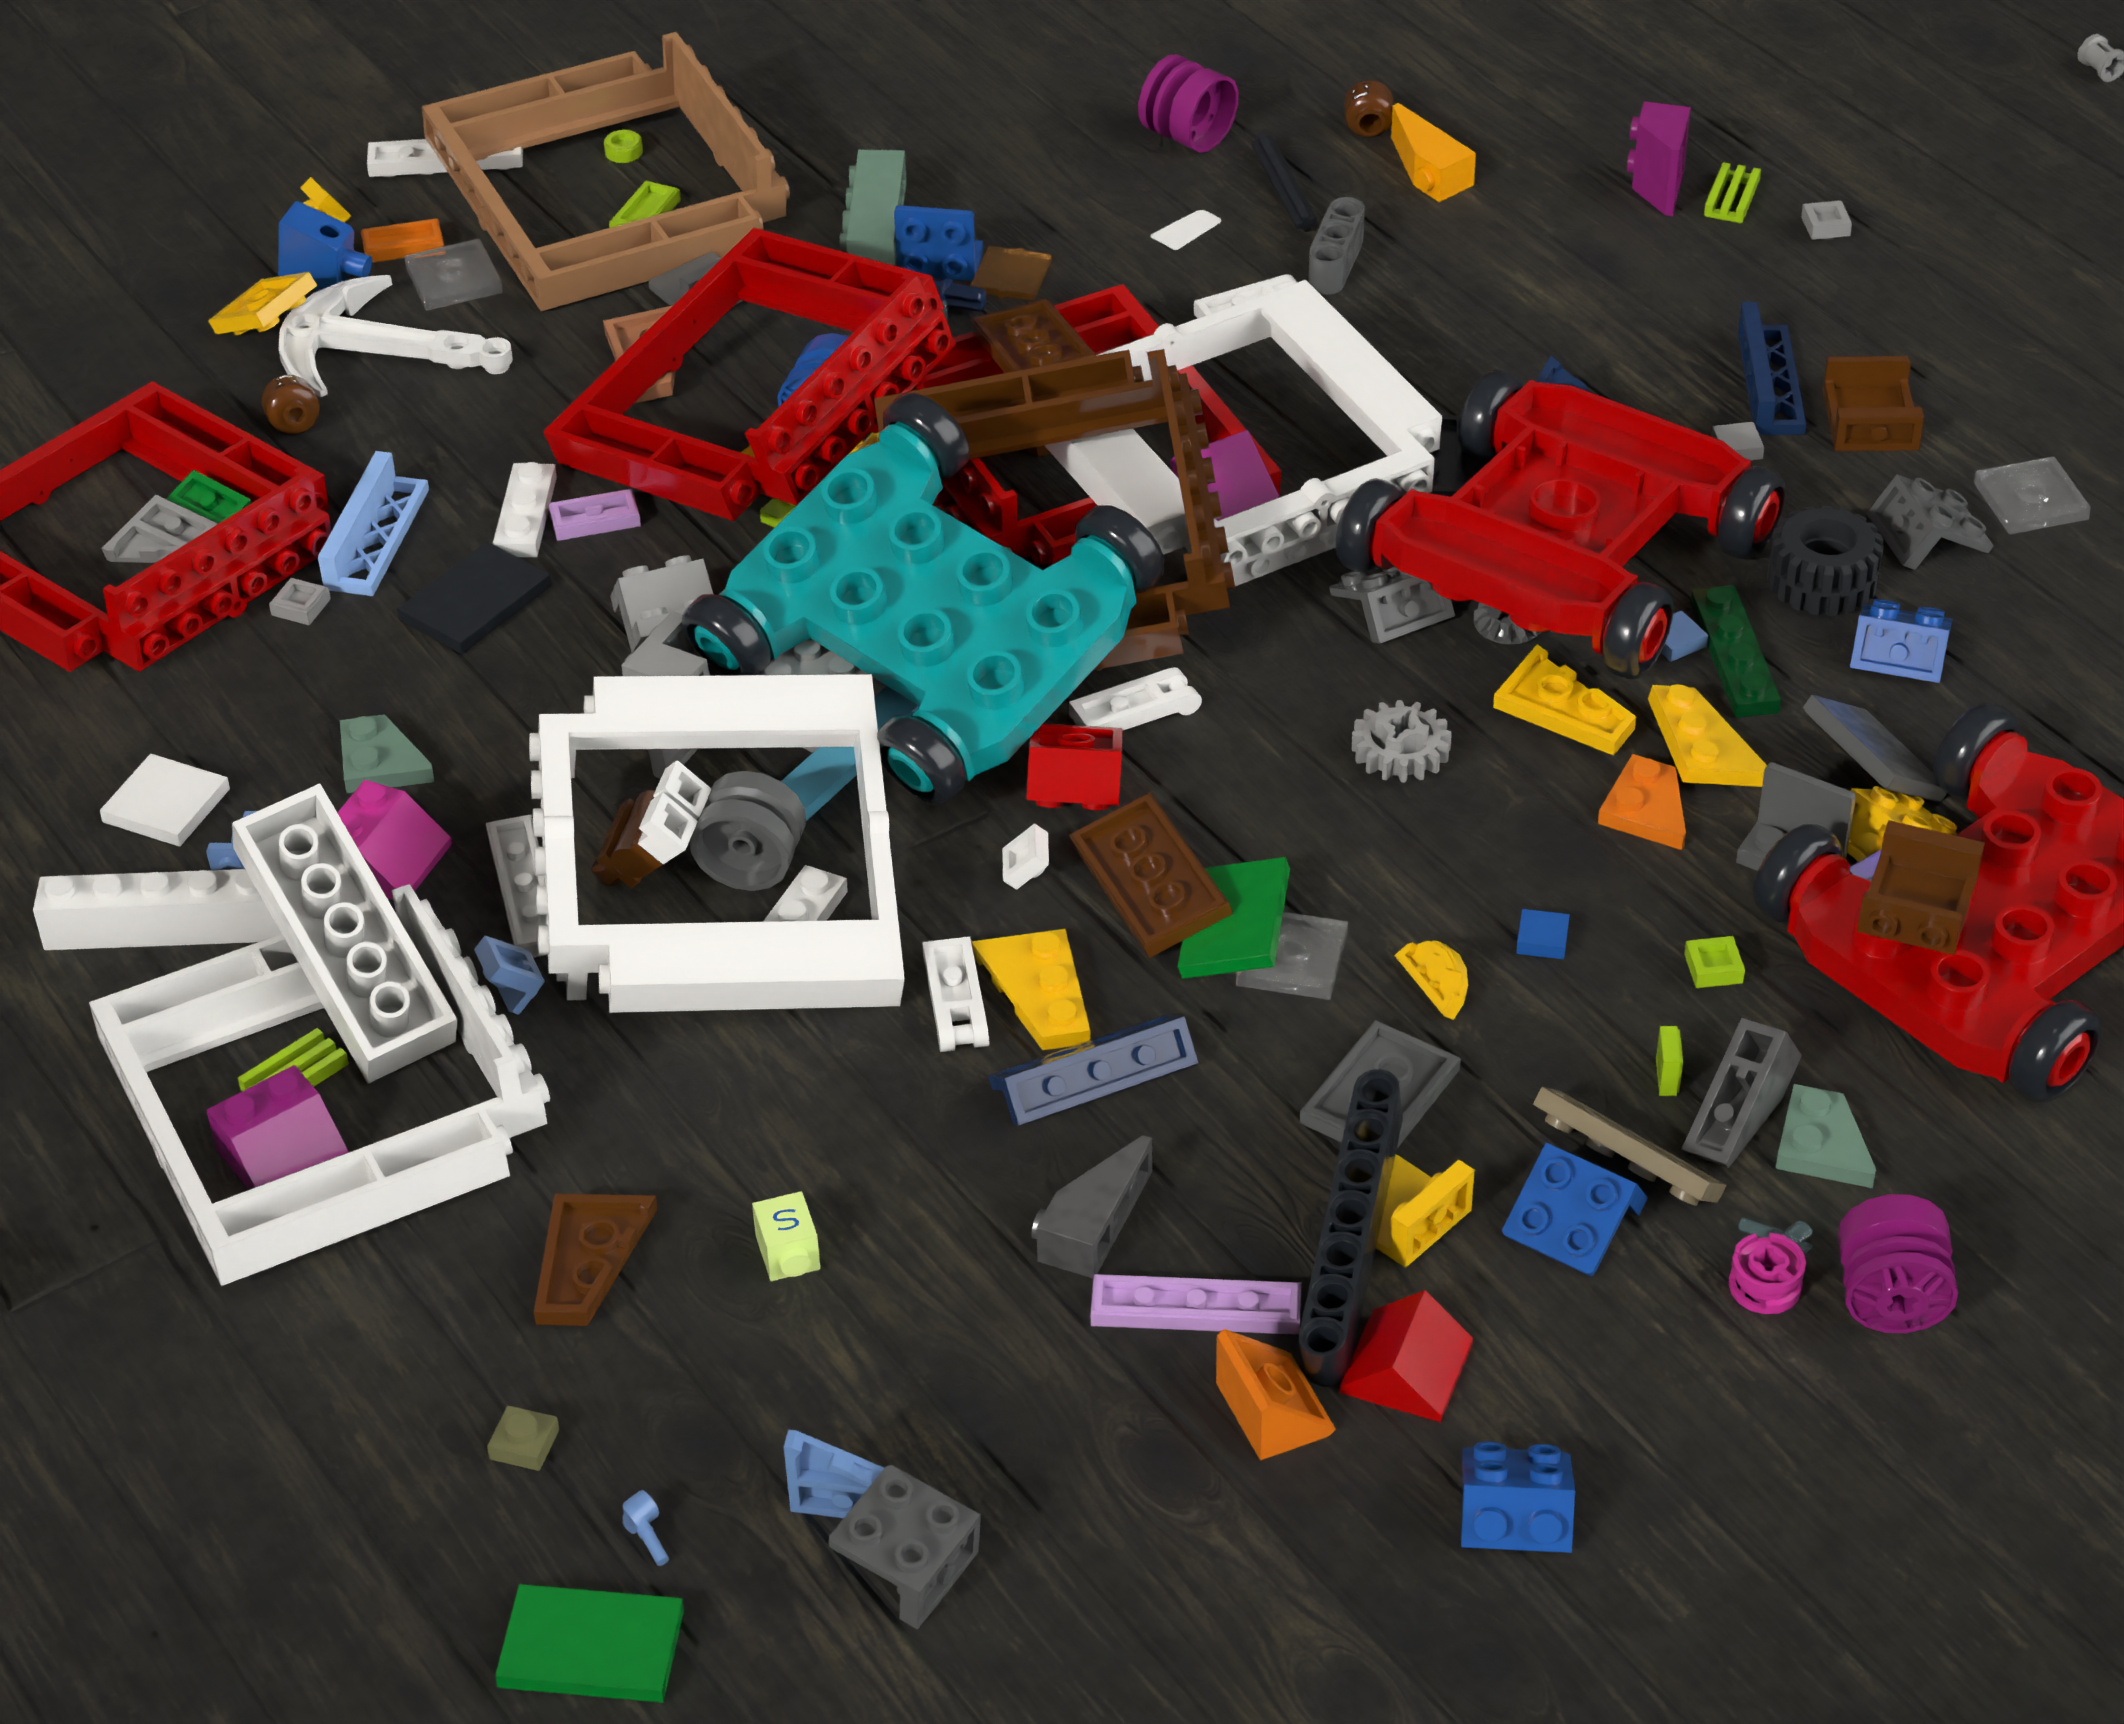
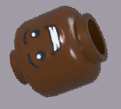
(1368, 108)
(290, 404)

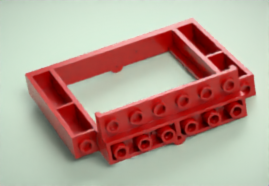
(892, 348)
(973, 494)
(194, 583)

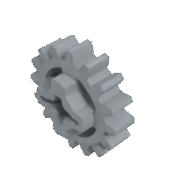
(1401, 741)

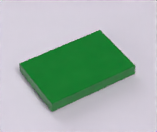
(1252, 932)
(590, 1643)

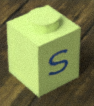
(786, 1236)

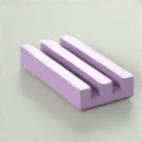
(594, 514)

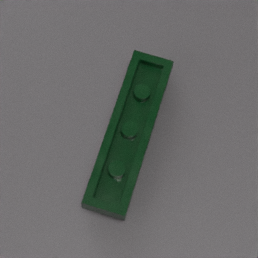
(1735, 651)

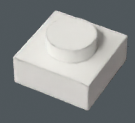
(1025, 856)

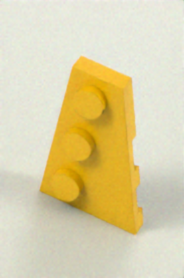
(1560, 703)
(1702, 741)
(1041, 984)

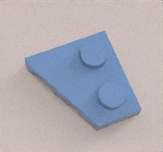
(824, 1477)

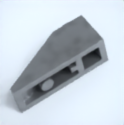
(1742, 1092)
(1092, 1210)

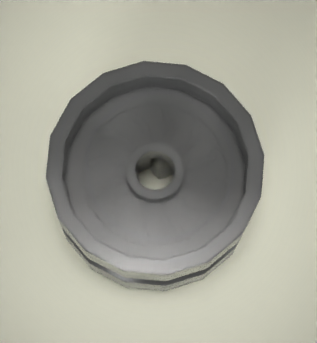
(748, 831)

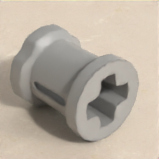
(2104, 59)

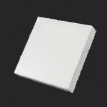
(165, 799)

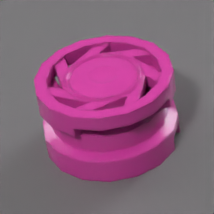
(1768, 1272)

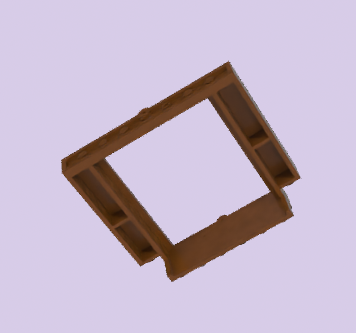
(1095, 399)

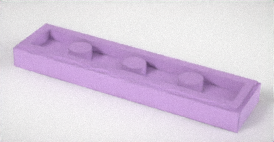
(1196, 1304)

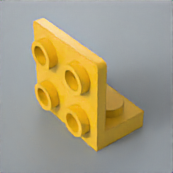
(1879, 805)
(1422, 1208)

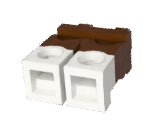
(652, 827)

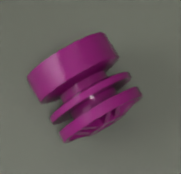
(1188, 103)
(1897, 1264)

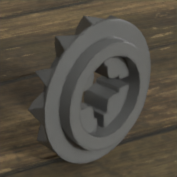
(1504, 631)

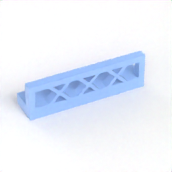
(359, 527)

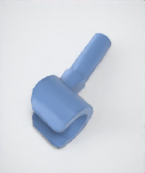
(637, 1515)

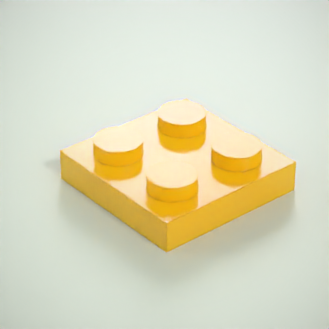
(263, 304)

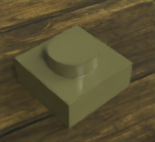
(523, 1438)

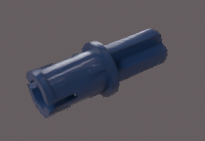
(961, 296)

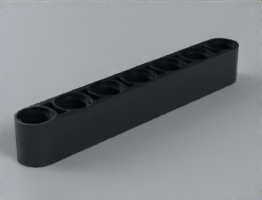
(1351, 1228)

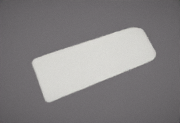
(1186, 229)

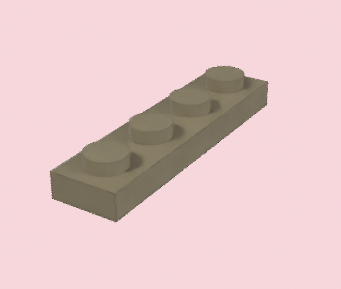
(1644, 1156)

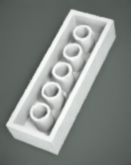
(344, 933)

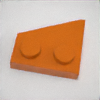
(1646, 803)

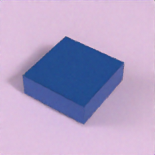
(1543, 934)

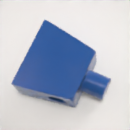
(320, 246)

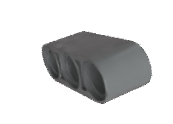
(1336, 245)

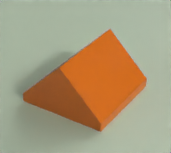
(1268, 1395)

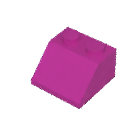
(393, 835)

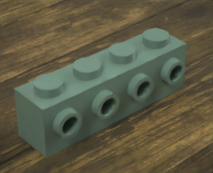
(875, 190)

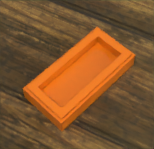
(401, 239)

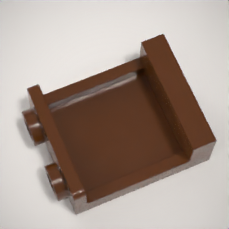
(1871, 404)
(1921, 887)

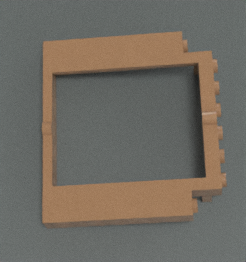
(589, 99)

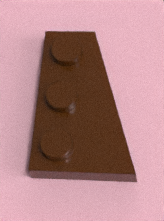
(586, 1251)

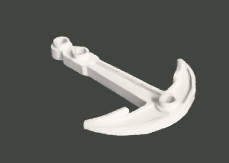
(319, 325)

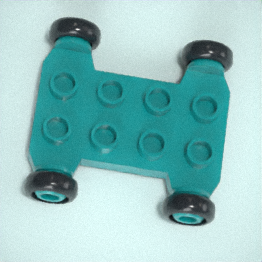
(929, 603)

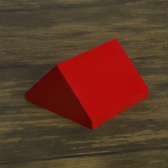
(1409, 1357)

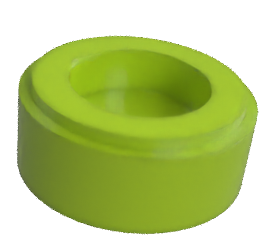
(623, 146)

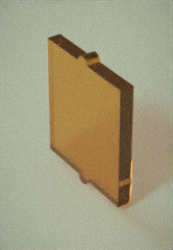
(1012, 272)

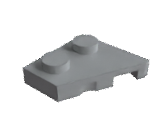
(155, 532)

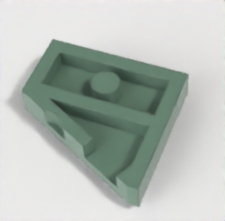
(380, 753)
(1824, 1139)

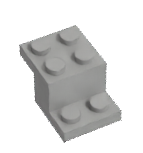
(652, 595)
(666, 654)

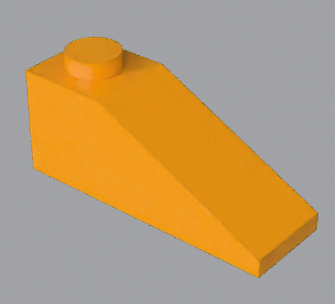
(1431, 157)

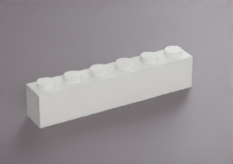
(151, 910)

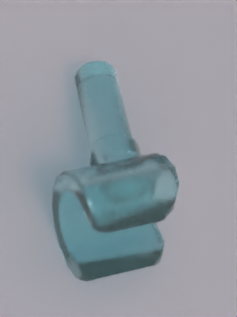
(1796, 1232)

